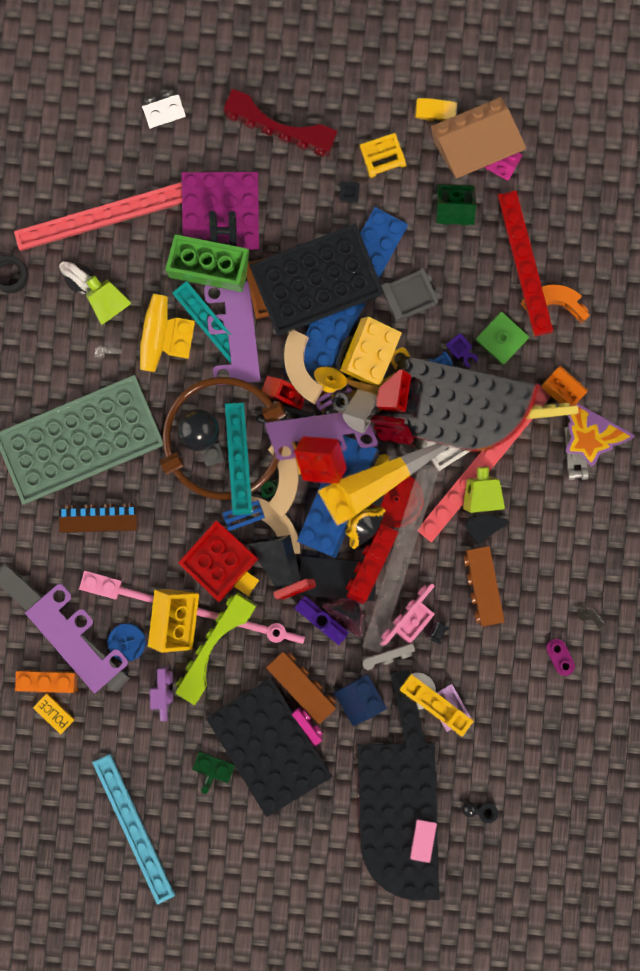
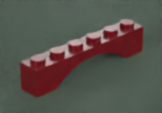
(316, 137)

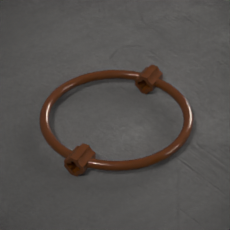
(173, 462)

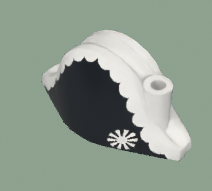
(76, 276)

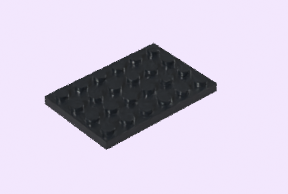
(316, 279)
(269, 747)

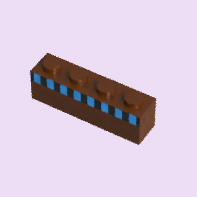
(98, 519)

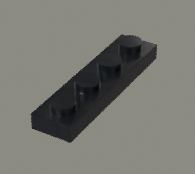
(408, 713)

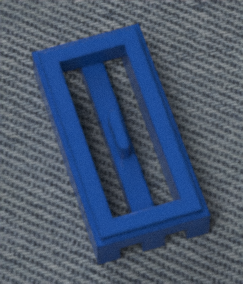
(227, 520)

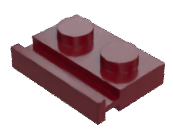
(392, 429)

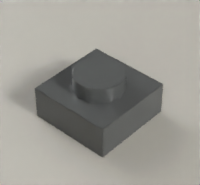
(213, 455)

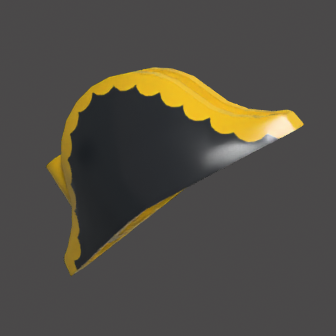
(364, 526)

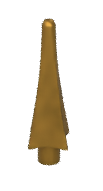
(365, 387)

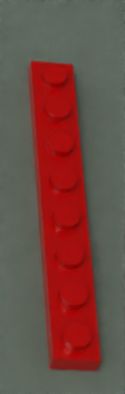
(525, 263)

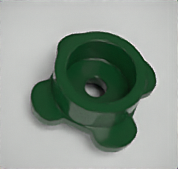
(265, 488)

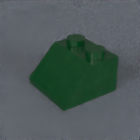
(456, 204)

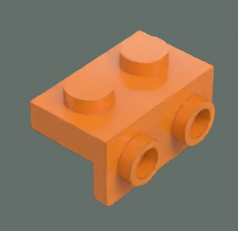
(564, 387)

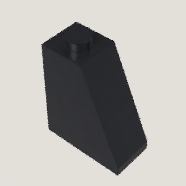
(277, 559)

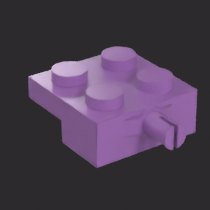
(161, 695)

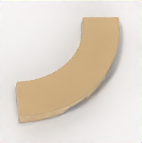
(296, 368)
(287, 484)
(280, 525)

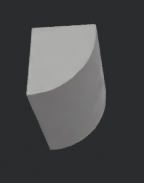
(360, 410)

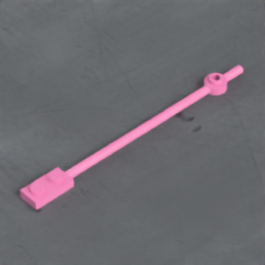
(112, 587)

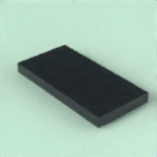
(330, 577)

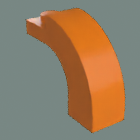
(564, 297)

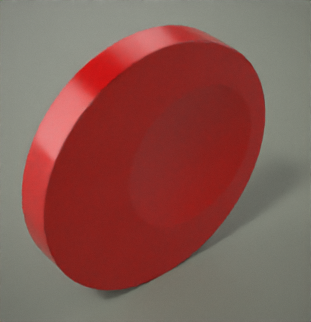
(396, 502)

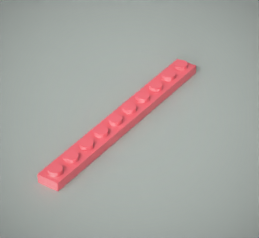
(99, 217)
(455, 496)

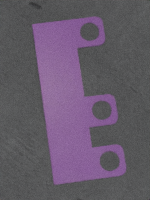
(240, 324)
(324, 426)
(67, 640)

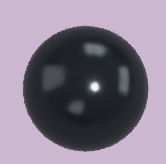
(198, 430)

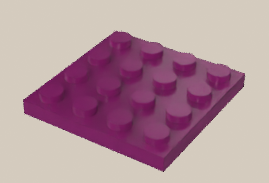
(222, 194)

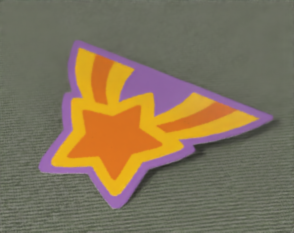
(593, 435)

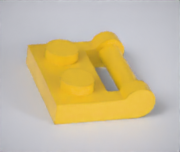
(380, 149)

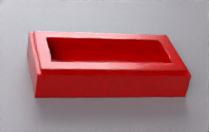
(294, 589)

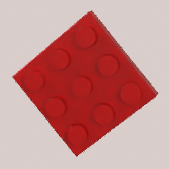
(218, 561)

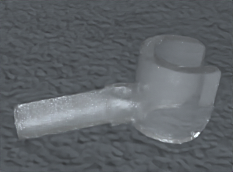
(100, 351)

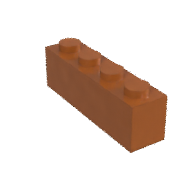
(484, 586)
(301, 687)

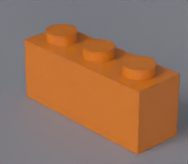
(46, 681)

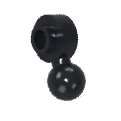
(338, 404)
(470, 810)

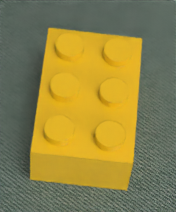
(370, 351)

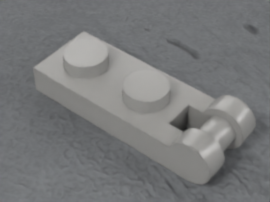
(574, 459)
(387, 656)

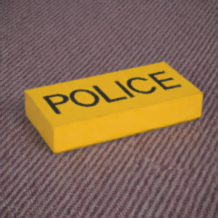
(54, 713)

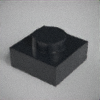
(349, 192)

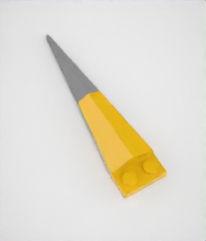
(364, 488)

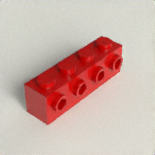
(372, 564)

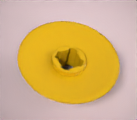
(330, 379)

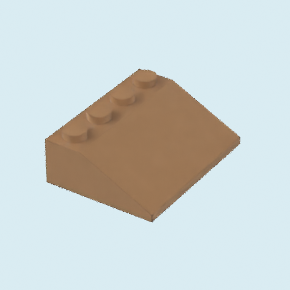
(477, 137)

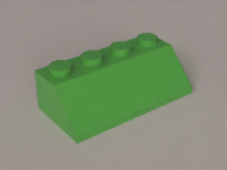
(208, 263)

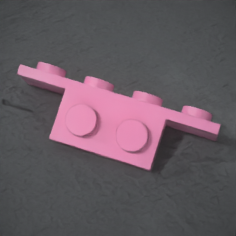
(413, 620)

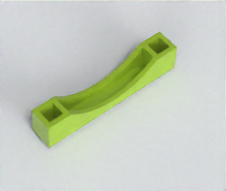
(195, 681)

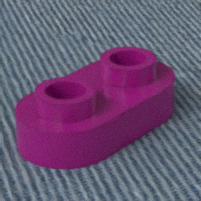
(560, 657)

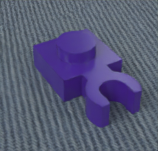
(460, 348)

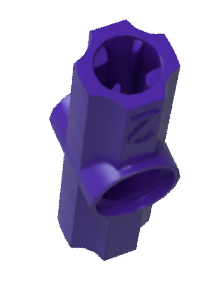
(331, 628)

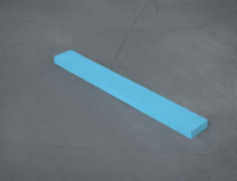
(133, 828)

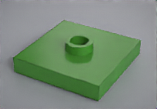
(502, 338)

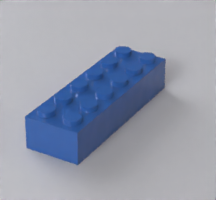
(319, 528)

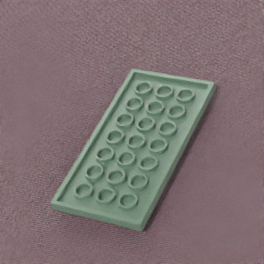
(79, 440)

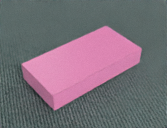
(423, 840)

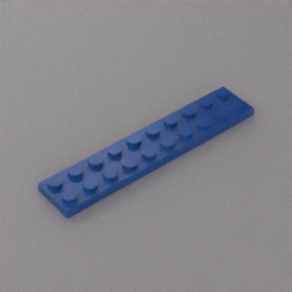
(325, 336)

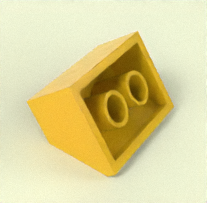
(173, 620)

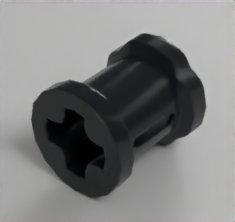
(437, 632)

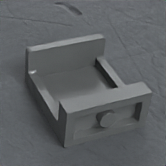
(410, 295)

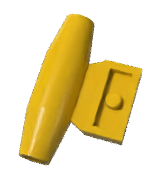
(164, 335)

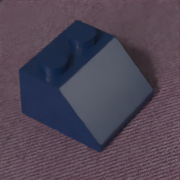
(360, 700)

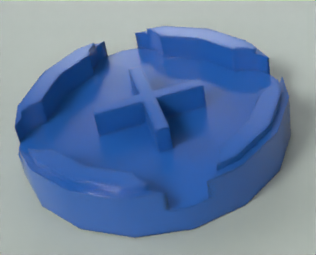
(128, 640)

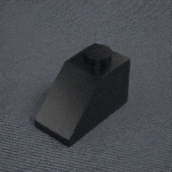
(483, 526)

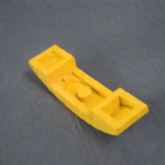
(436, 705)

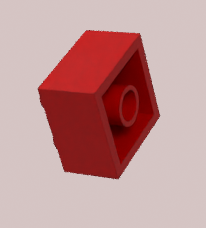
(320, 459)

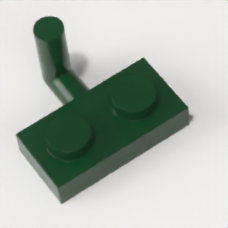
(213, 769)

